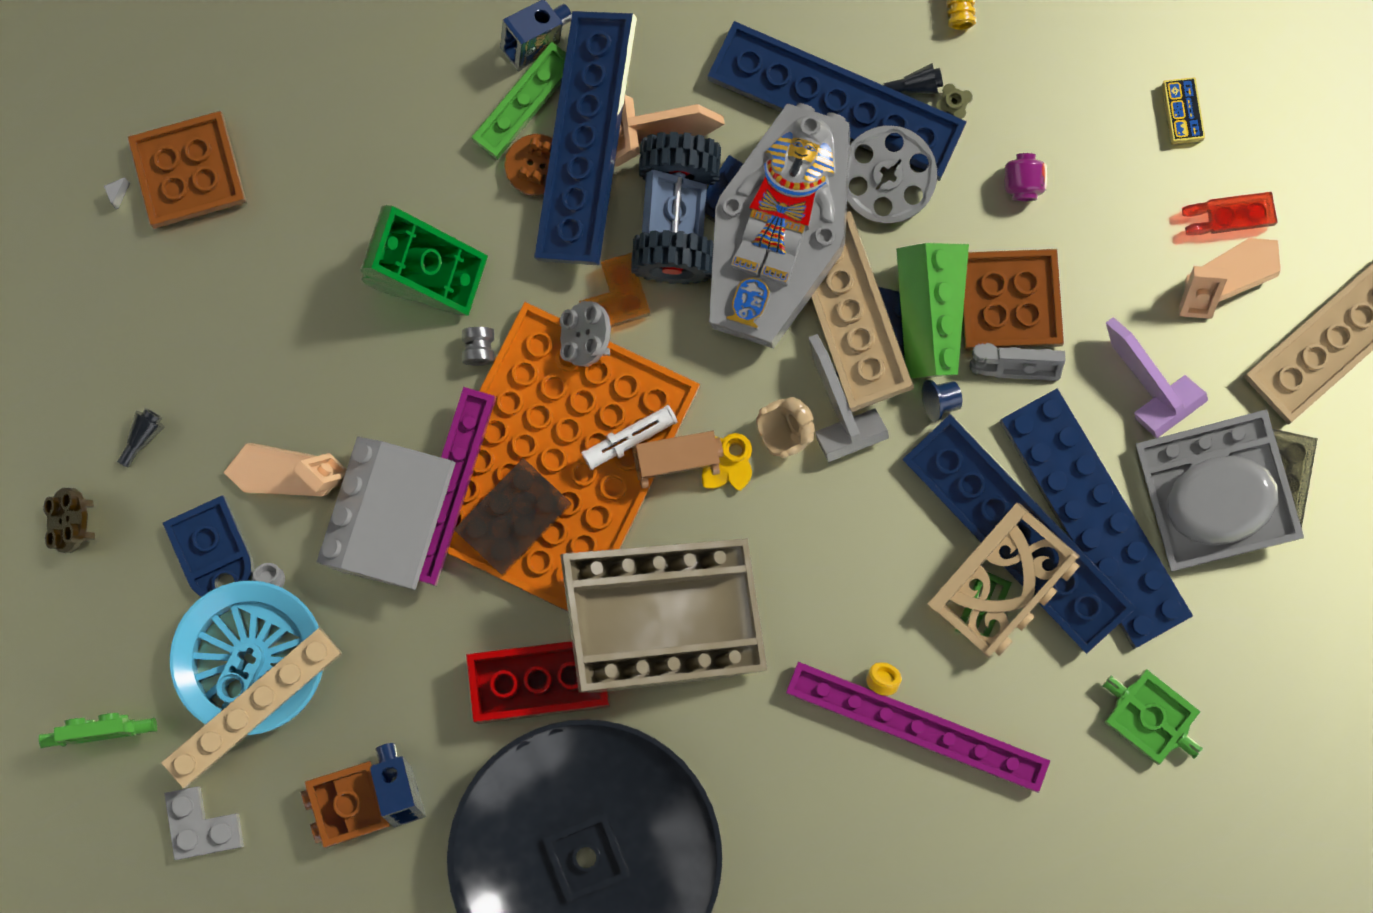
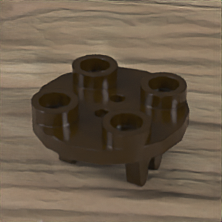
(67, 520)

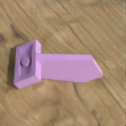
(1169, 402)

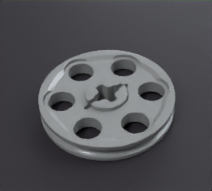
(905, 175)

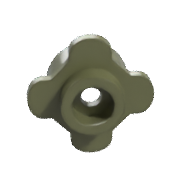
(950, 93)

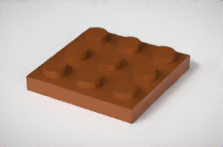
(187, 169)
(1013, 299)

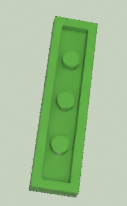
(522, 102)

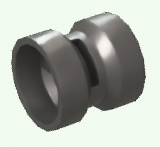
(478, 346)

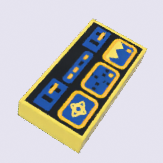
(1183, 110)

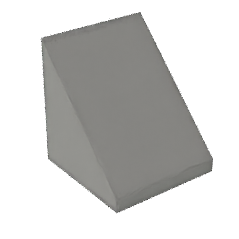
(116, 191)

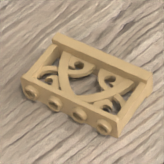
(959, 591)

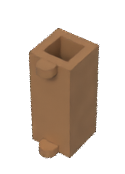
(677, 455)

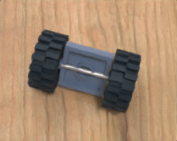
(674, 208)

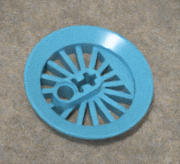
(262, 601)

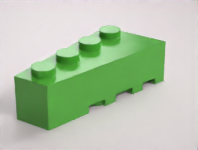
(932, 306)

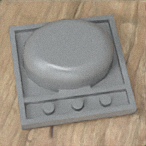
(1219, 490)

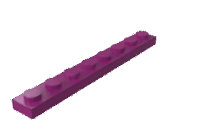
(918, 727)

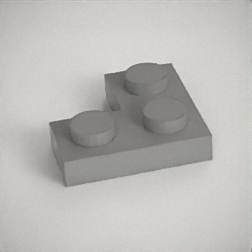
(192, 832)

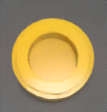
(883, 679)

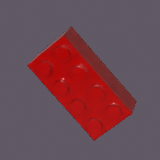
(527, 683)

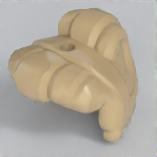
(786, 426)

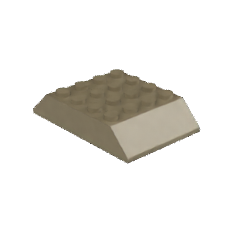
(662, 615)

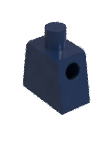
(399, 799)

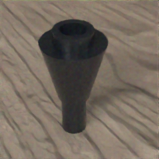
(923, 81)
(142, 431)

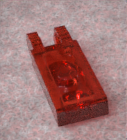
(1232, 214)

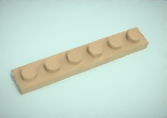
(251, 708)

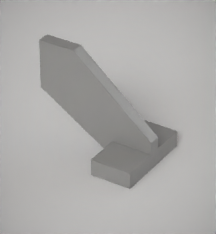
(850, 432)

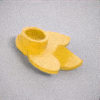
(732, 468)

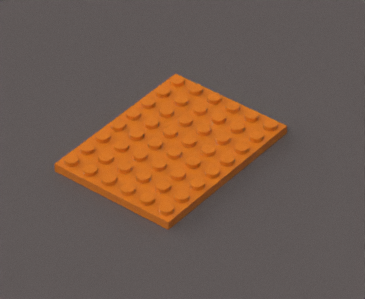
(548, 417)

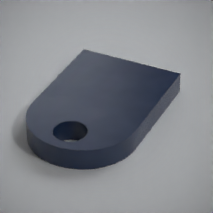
(209, 545)

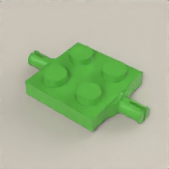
(1152, 717)
(108, 727)

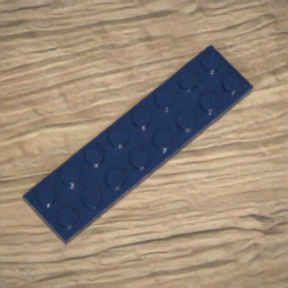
(787, 75)
(585, 138)
(981, 496)
(1095, 513)

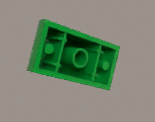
(421, 263)

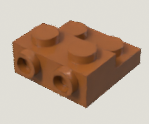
(343, 805)

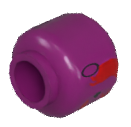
(1025, 177)

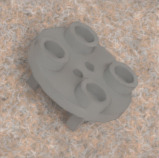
(585, 333)

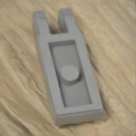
(1017, 362)

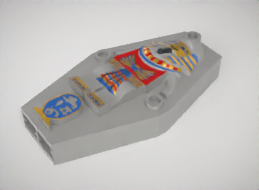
(780, 225)

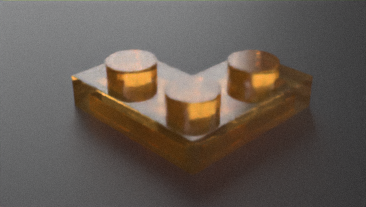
(626, 296)

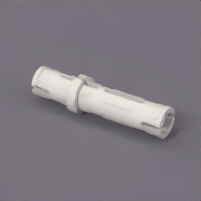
(594, 457)

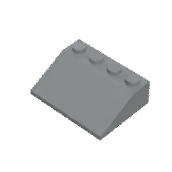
(386, 513)

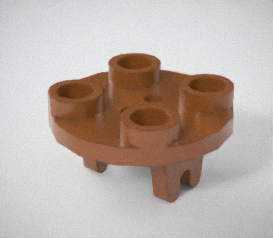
(524, 177)

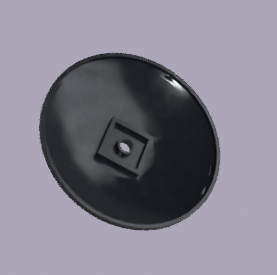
(578, 789)

